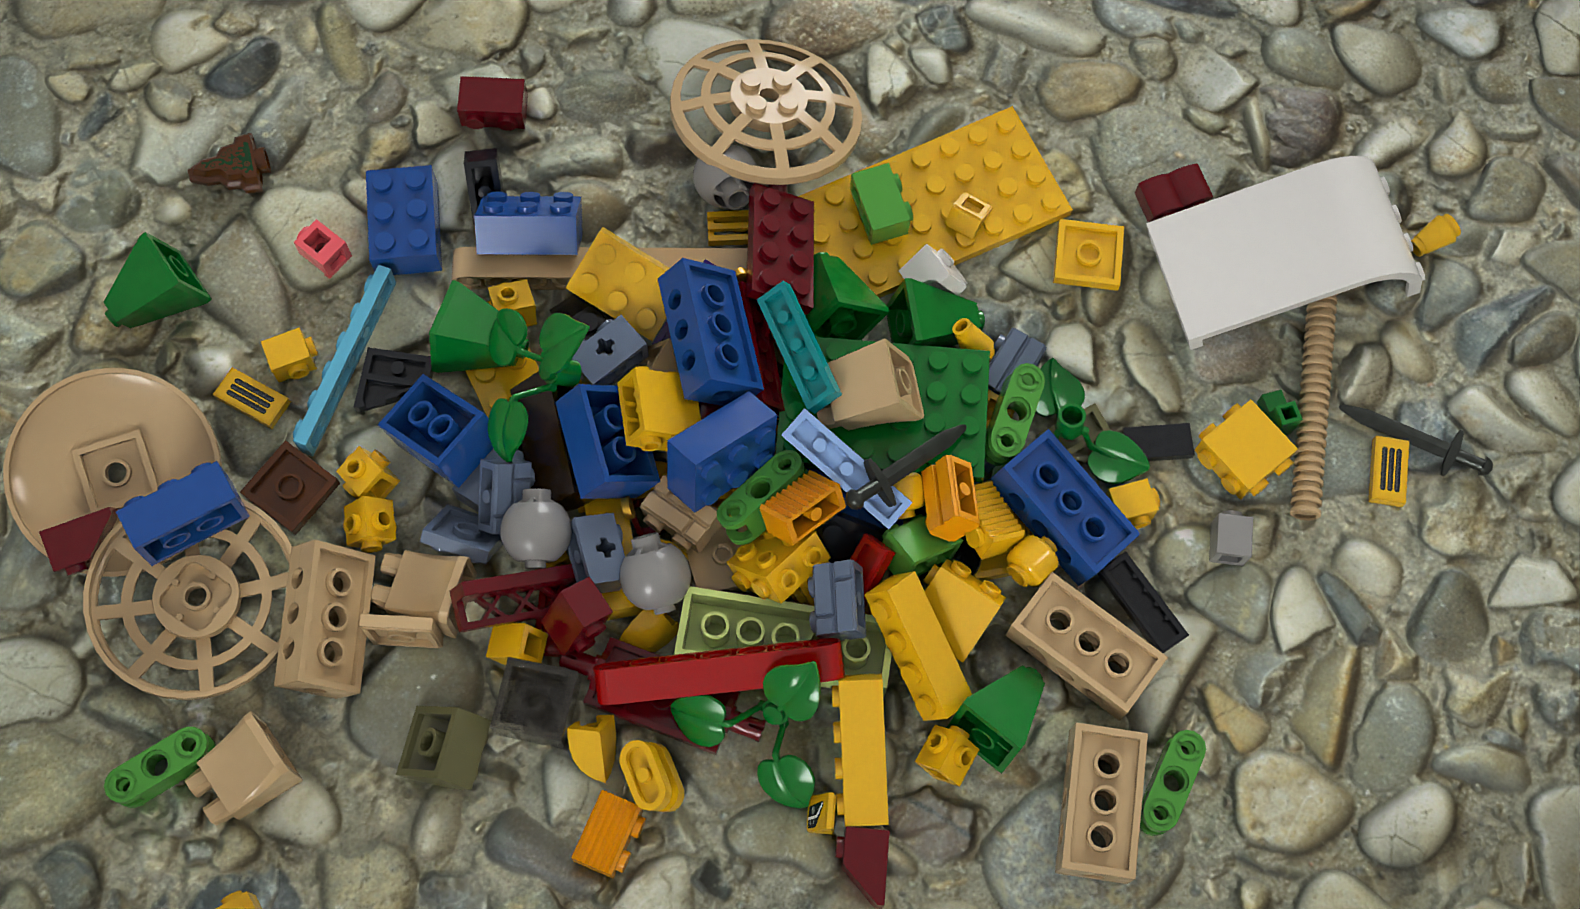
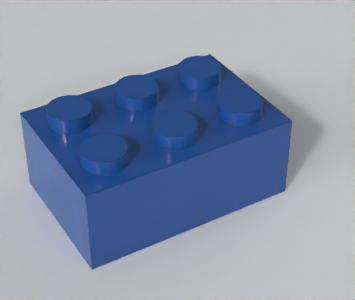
(404, 219)
(529, 224)
(439, 430)
(598, 446)
(720, 451)
(182, 513)

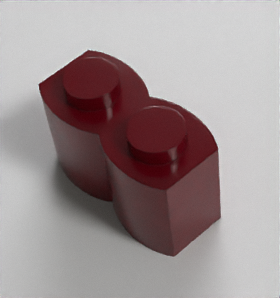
(1173, 192)

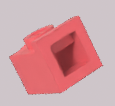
(332, 248)

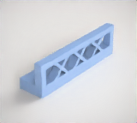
(840, 464)

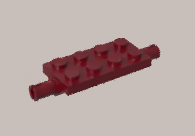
(780, 244)
(653, 714)

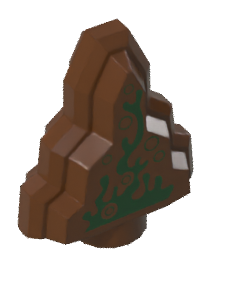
(234, 166)

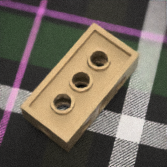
(320, 627)
(1106, 635)
(1121, 789)

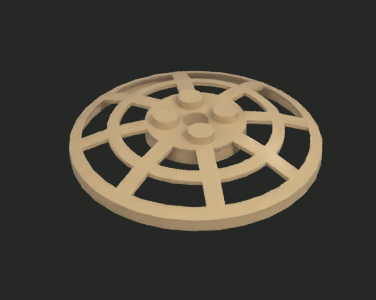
(752, 110)
(181, 619)

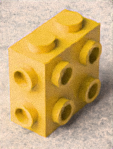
(654, 408)
(1245, 450)
(774, 567)
(961, 604)

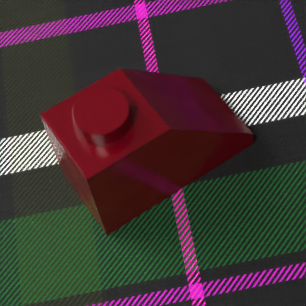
(76, 541)
(865, 861)

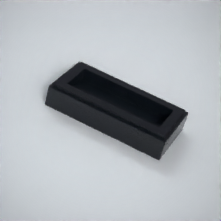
(1163, 441)

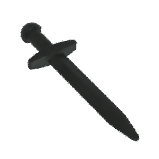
(1449, 451)
(881, 481)

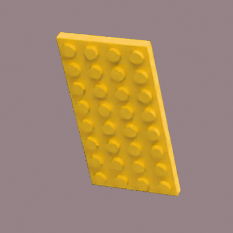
(985, 159)

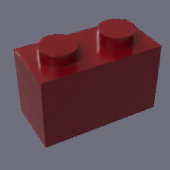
(492, 102)
(577, 617)

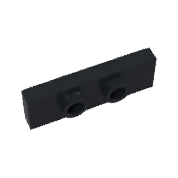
(1142, 603)

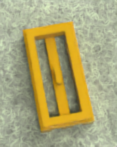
(719, 222)

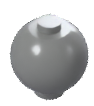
(719, 187)
(536, 529)
(654, 574)

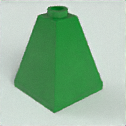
(153, 285)
(842, 301)
(927, 314)
(463, 332)
(1001, 715)

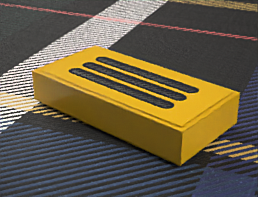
(251, 398)
(1388, 471)

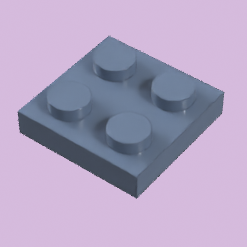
(457, 532)

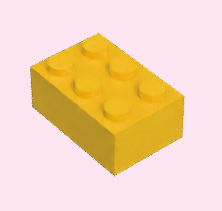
(621, 282)

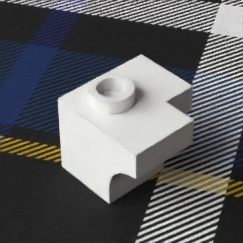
(934, 269)

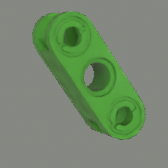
(1022, 394)
(761, 486)
(1180, 766)
(140, 769)

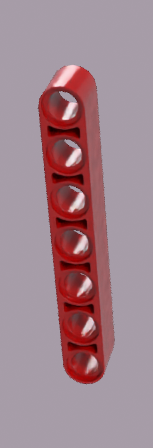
(710, 671)

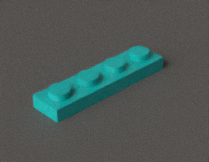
(799, 347)

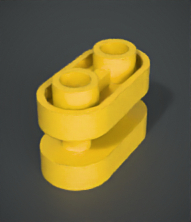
(651, 776)

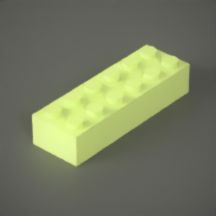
(733, 620)

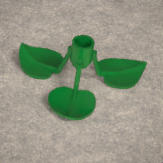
(559, 341)
(1114, 455)
(790, 693)

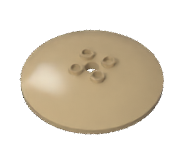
(83, 427)

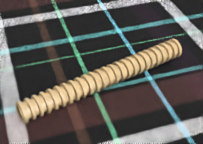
(1313, 409)

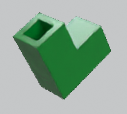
(1282, 414)

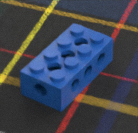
(709, 332)
(1065, 505)

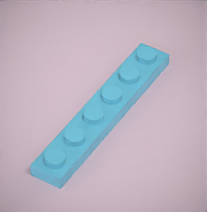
(338, 372)

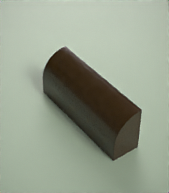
(546, 444)

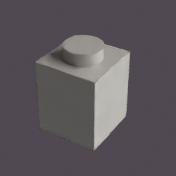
(1231, 538)

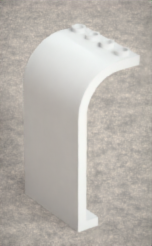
(1282, 246)

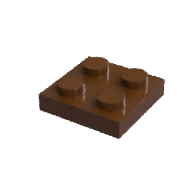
(290, 487)

